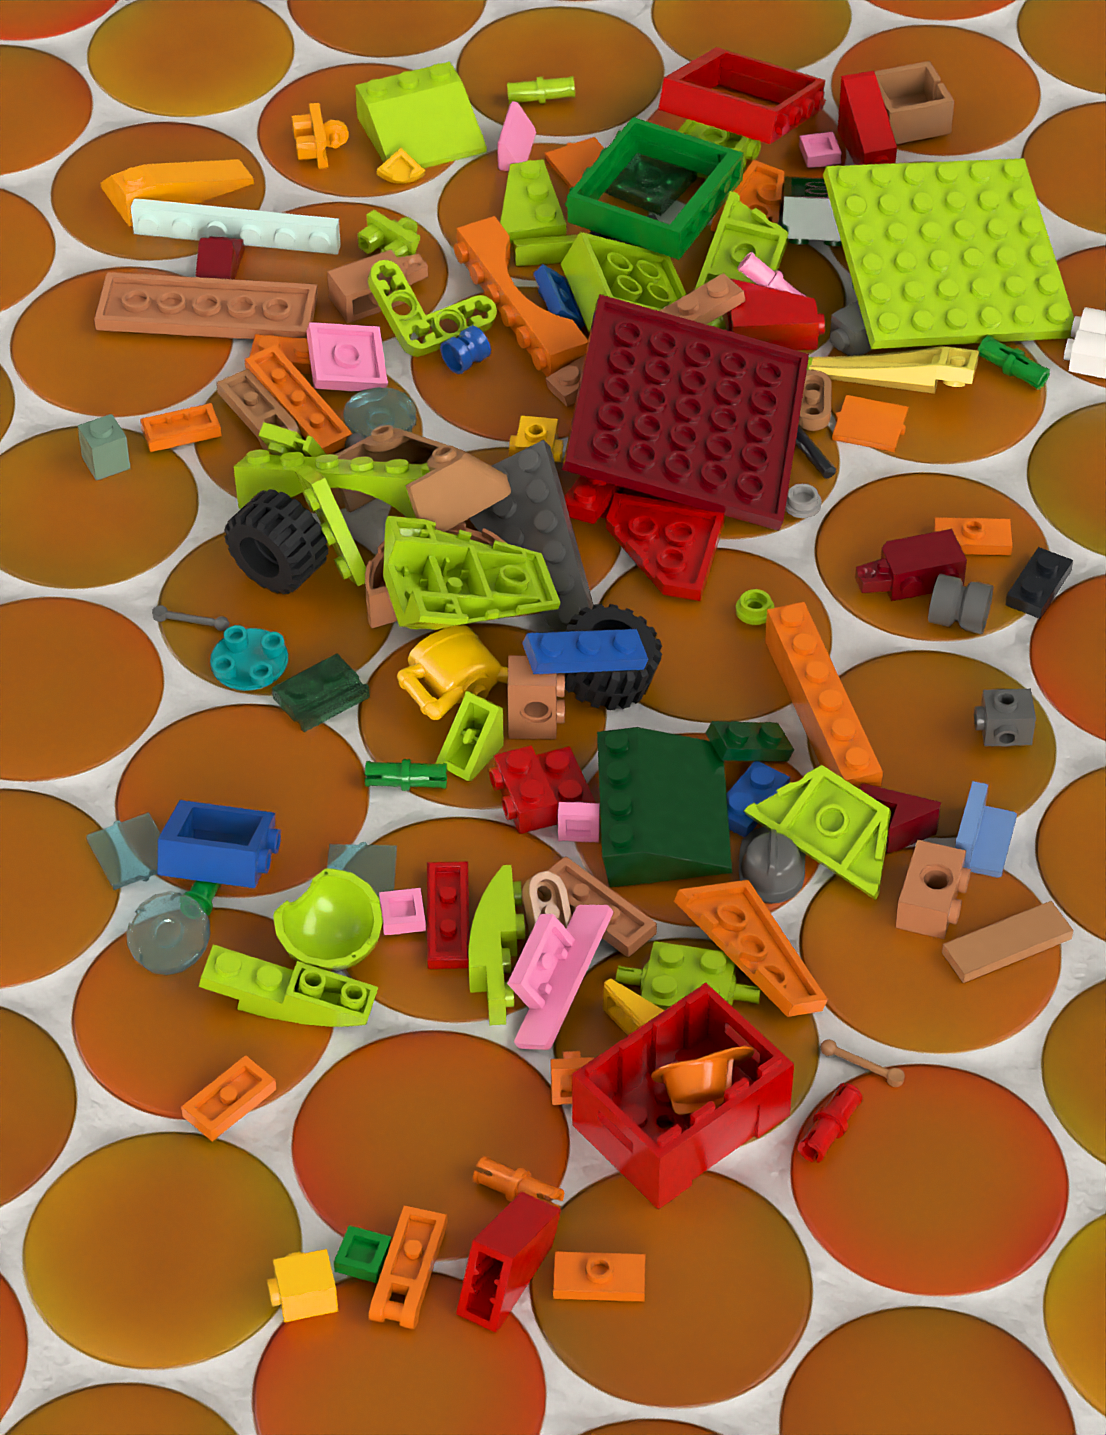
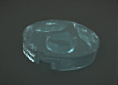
(378, 408)
(168, 933)

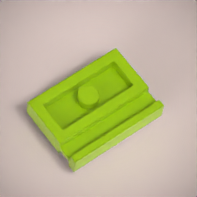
(284, 441)

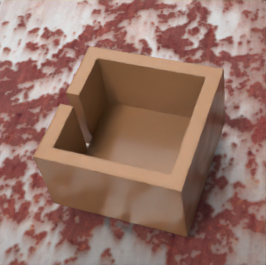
(916, 102)

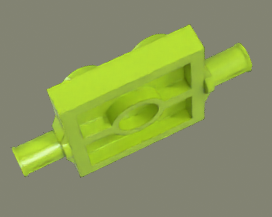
(681, 969)

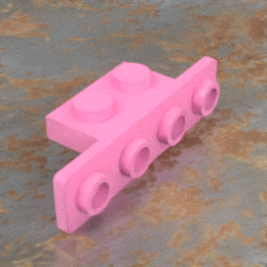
(553, 970)

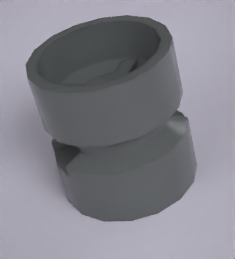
(960, 603)

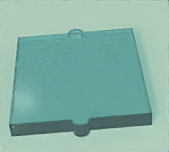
(127, 850)
(369, 862)

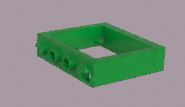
(718, 162)

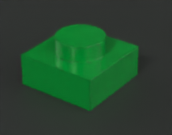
(362, 1254)

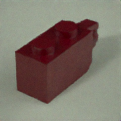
(912, 565)

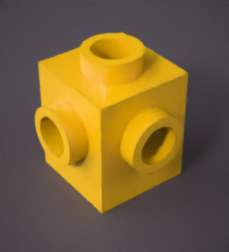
(534, 430)

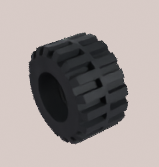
(276, 541)
(613, 687)

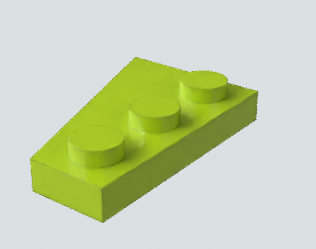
(321, 500)

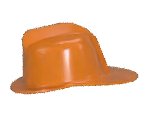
(700, 1080)

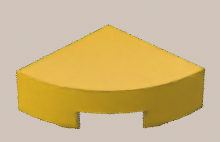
(400, 168)

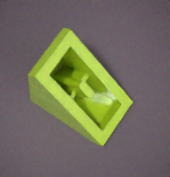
(473, 737)

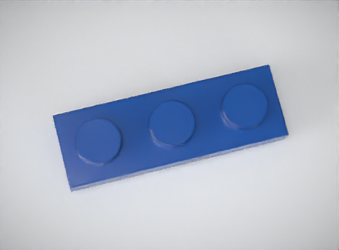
(585, 651)

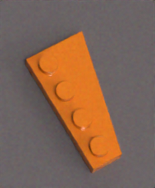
(753, 940)

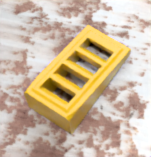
(626, 1007)

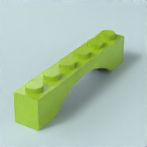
(277, 472)

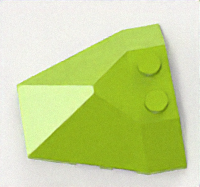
(456, 581)

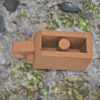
(350, 287)

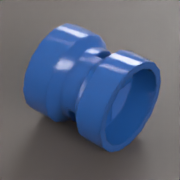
(467, 348)

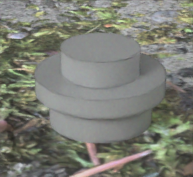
(803, 501)

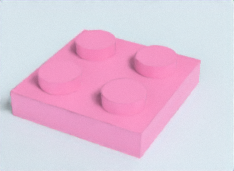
(346, 357)

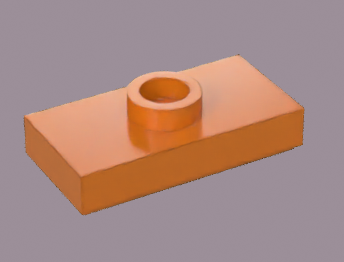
(180, 427)
(979, 535)
(599, 1276)

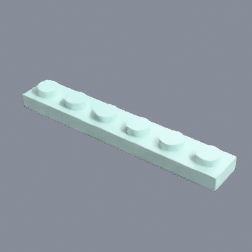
(252, 226)

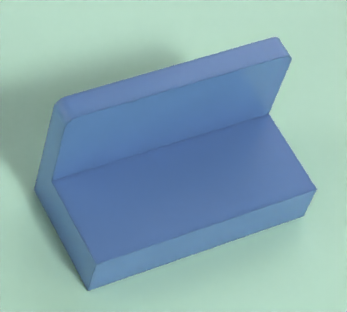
(985, 833)

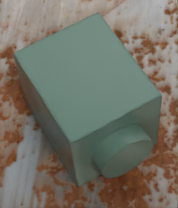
(104, 447)

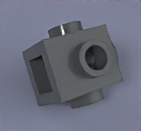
(1006, 717)

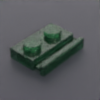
(320, 692)

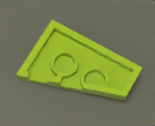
(531, 203)

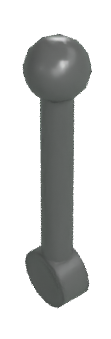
(161, 614)

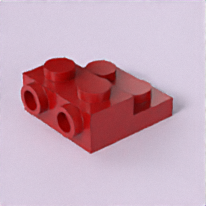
(536, 784)

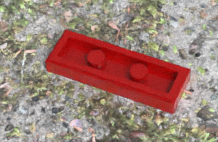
(448, 915)

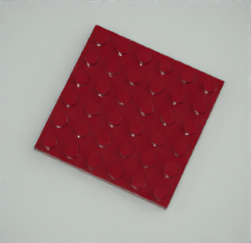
(687, 412)

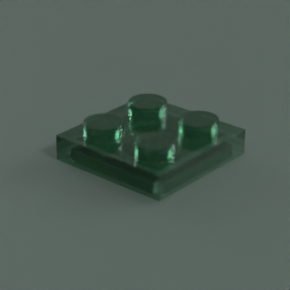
(651, 183)

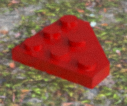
(667, 541)

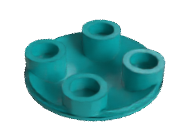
(249, 658)

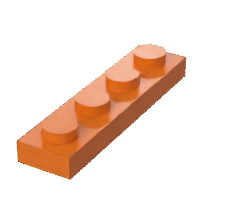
(298, 398)

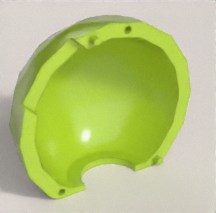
(331, 922)

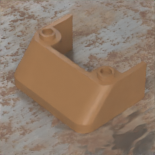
(447, 494)

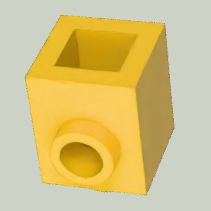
(303, 1285)

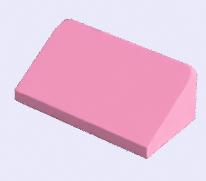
(515, 138)

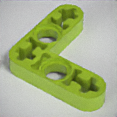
(416, 320)

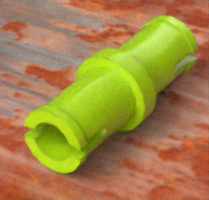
(541, 89)

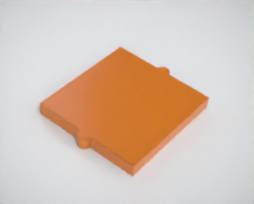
(574, 159)
(870, 423)

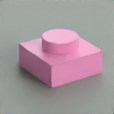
(820, 149)
(578, 821)
(402, 911)

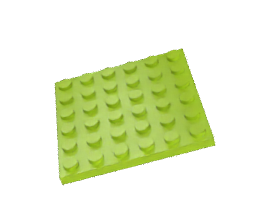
(948, 252)

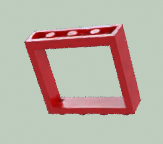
(690, 96)

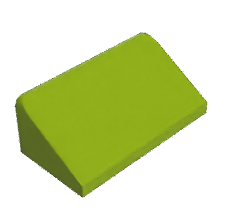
(542, 249)

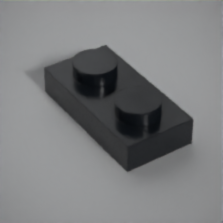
(1039, 582)

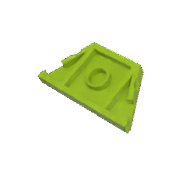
(738, 234)
(831, 825)

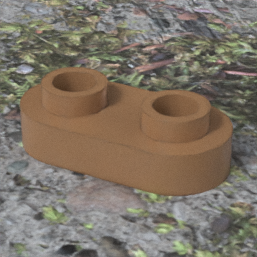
(816, 401)
(555, 897)

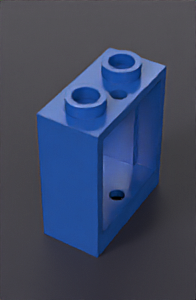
(217, 844)

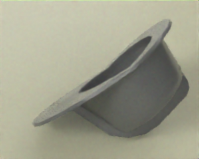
(771, 865)

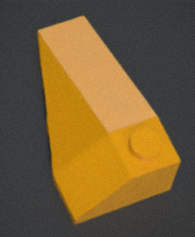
(174, 183)

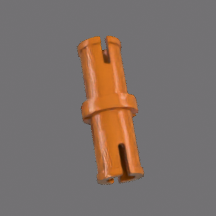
(513, 1182)

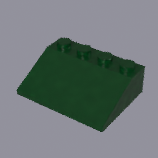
(661, 807)

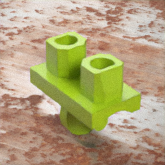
(389, 235)

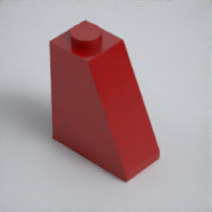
(864, 120)
(777, 317)
(506, 1259)

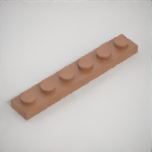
(699, 305)

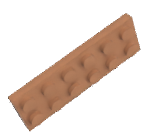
(204, 306)

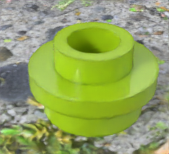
(753, 607)

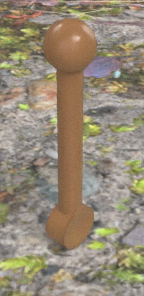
(894, 1076)

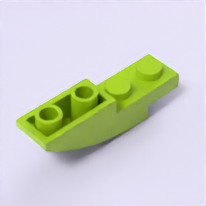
(495, 941)
(297, 995)

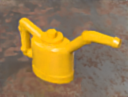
(450, 665)

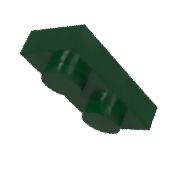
(749, 741)

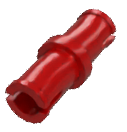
(830, 1122)

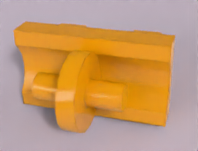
(314, 136)

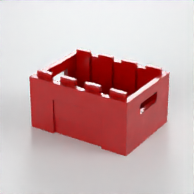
(620, 1103)

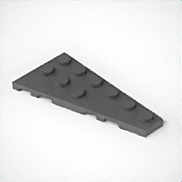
(539, 521)

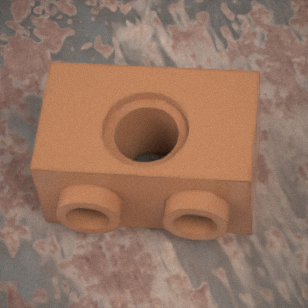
(533, 701)
(931, 889)

